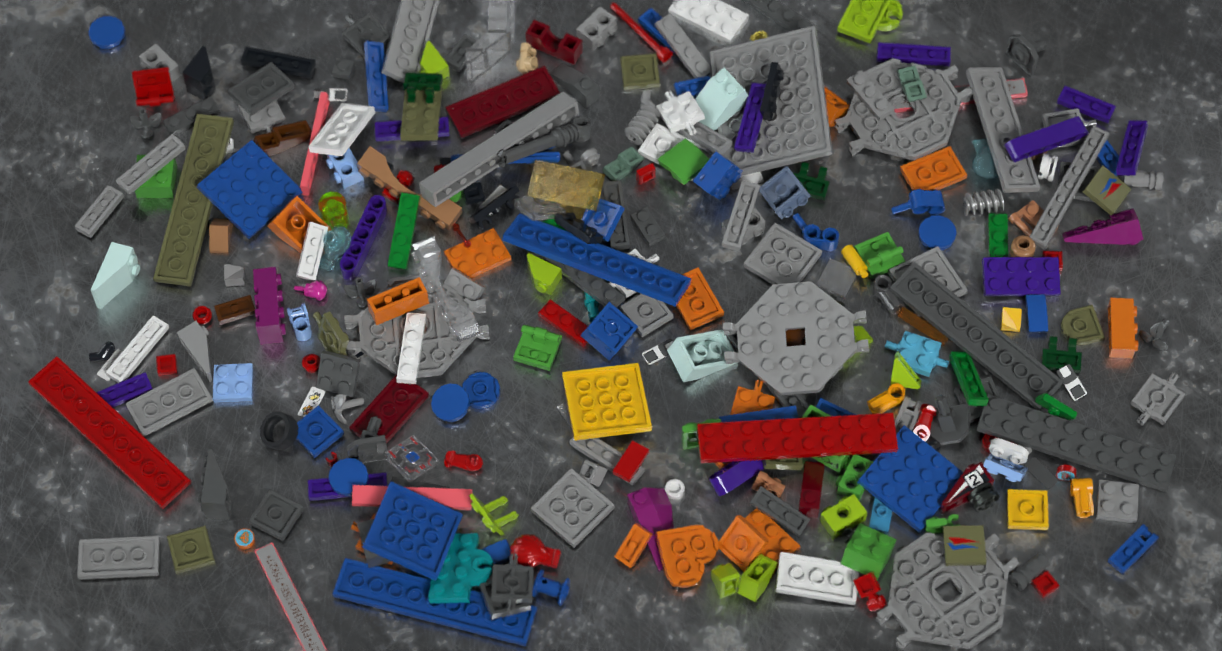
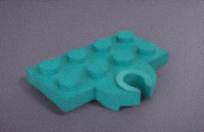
(461, 570)

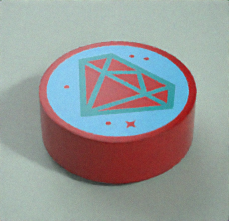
(1065, 472)

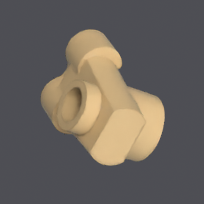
(528, 60)

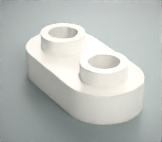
(1008, 451)

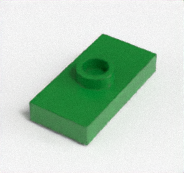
(1055, 407)

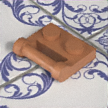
(1030, 213)

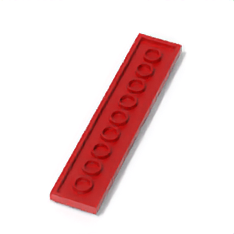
(109, 432)
(797, 438)

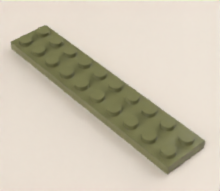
(190, 206)

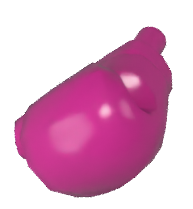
(313, 290)

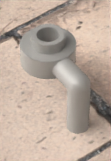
(590, 156)

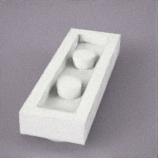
(311, 251)

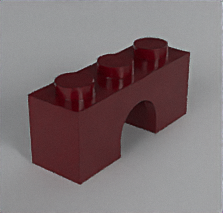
(542, 39)

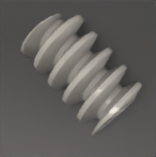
(642, 124)
(983, 201)

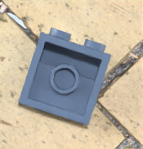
(784, 193)

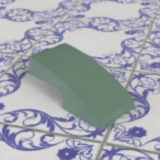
(911, 84)
(623, 165)

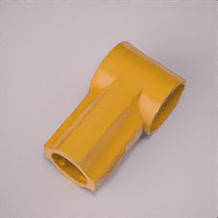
(885, 400)
(1082, 491)

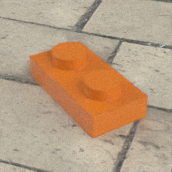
(633, 545)

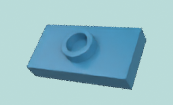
(880, 517)

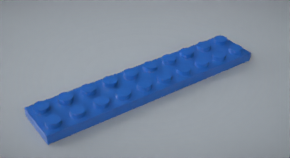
(597, 260)
(409, 597)

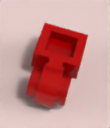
(406, 179)
(868, 586)

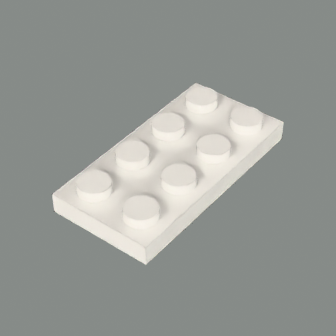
(711, 17)
(341, 129)
(661, 141)
(816, 578)

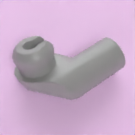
(645, 99)

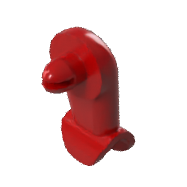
(924, 422)
(468, 462)

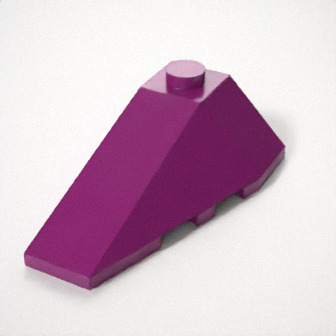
(1120, 229)
(653, 512)

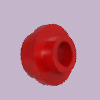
(202, 310)
(311, 367)

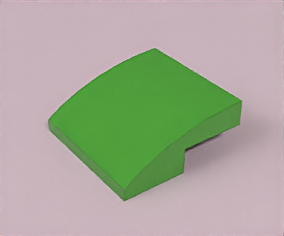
(684, 161)

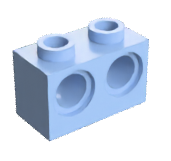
(346, 164)

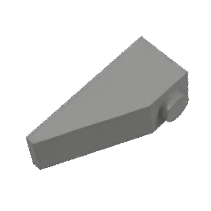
(197, 345)

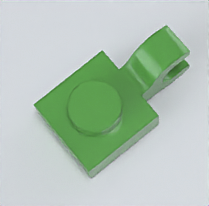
(935, 524)

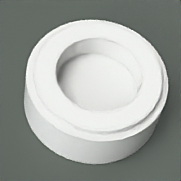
(674, 489)

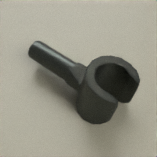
(848, 532)

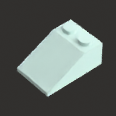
(721, 99)
(115, 273)
(700, 354)

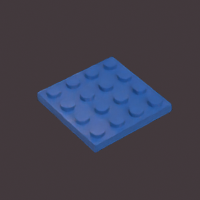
(249, 189)
(912, 479)
(412, 531)

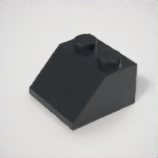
(199, 76)

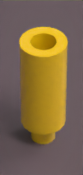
(855, 261)

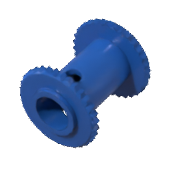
(551, 587)

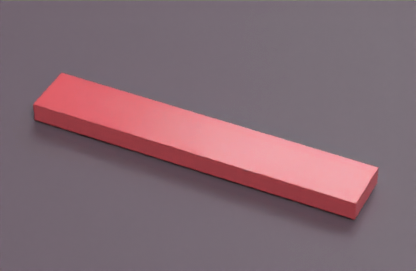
(311, 158)
(453, 498)

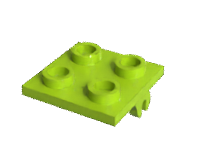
(484, 511)

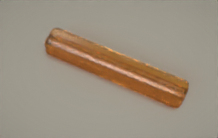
(922, 325)

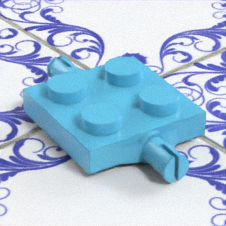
(919, 352)

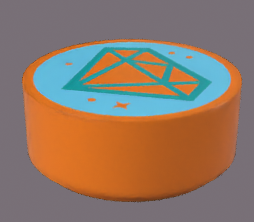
(244, 539)

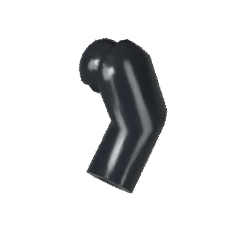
(104, 353)

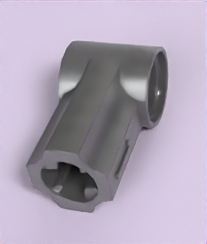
(889, 300)

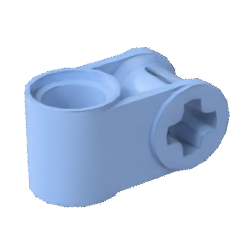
(299, 319)

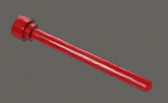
(663, 53)

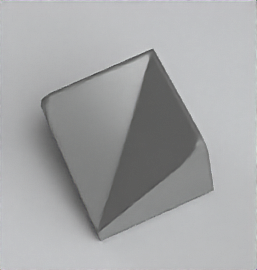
(234, 275)
(593, 472)

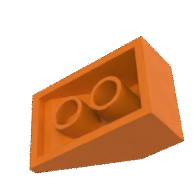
(293, 221)

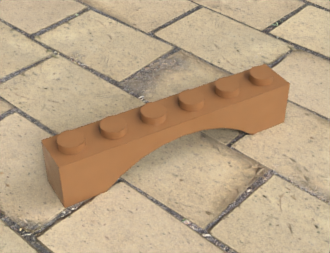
(376, 167)

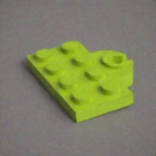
(867, 16)

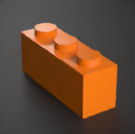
(398, 301)
(1122, 328)

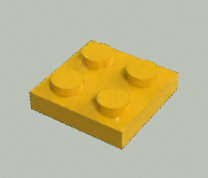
(1027, 509)

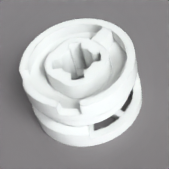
(1045, 167)

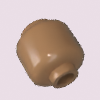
(1022, 247)

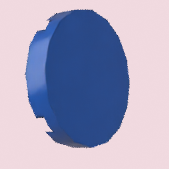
(106, 32)
(937, 232)
(482, 390)
(450, 402)
(346, 474)

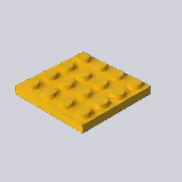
(606, 401)

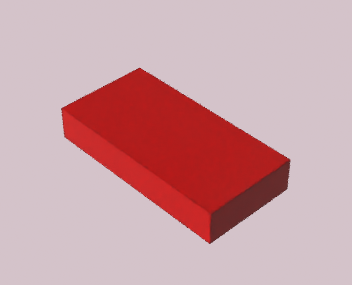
(630, 461)

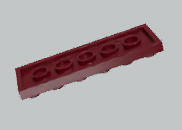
(502, 102)

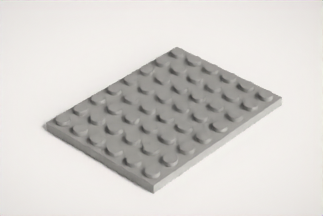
(801, 122)

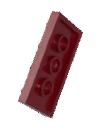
(393, 406)

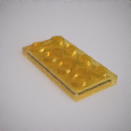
(566, 185)

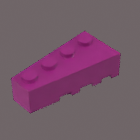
(268, 308)

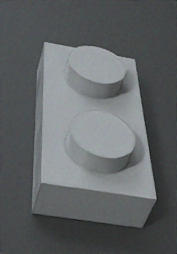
(464, 285)

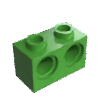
(852, 476)

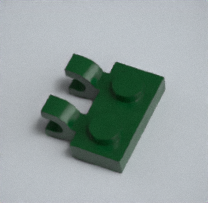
(424, 82)
(817, 186)
(1057, 359)

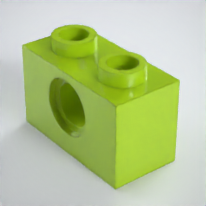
(836, 525)

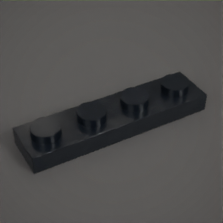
(285, 63)

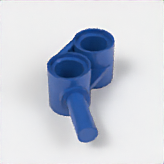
(922, 201)
(821, 236)

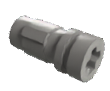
(1145, 179)

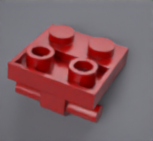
(153, 87)

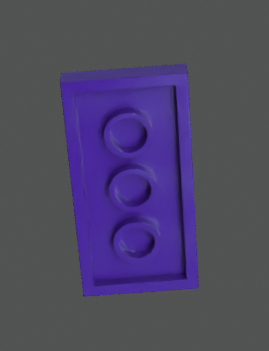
(1021, 276)

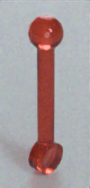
(456, 227)

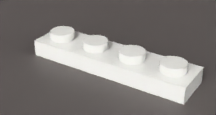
(411, 348)
(137, 349)

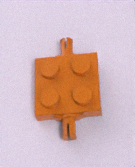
(751, 400)

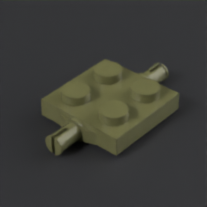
(331, 334)

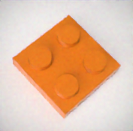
(742, 543)

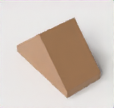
(220, 235)

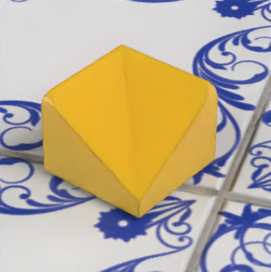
(1011, 319)

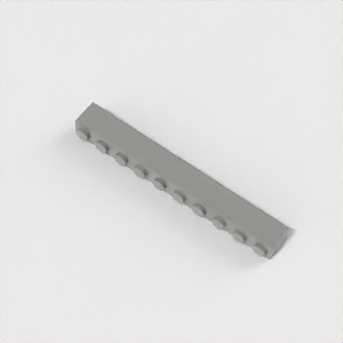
(485, 156)

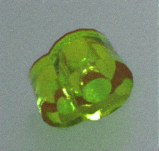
(333, 210)

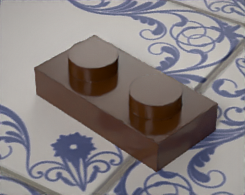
(235, 309)

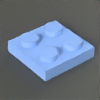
(233, 383)
(999, 465)

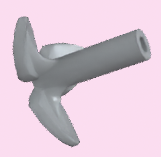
(339, 404)

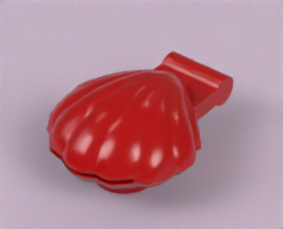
(533, 552)

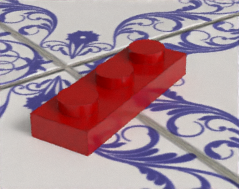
(563, 321)

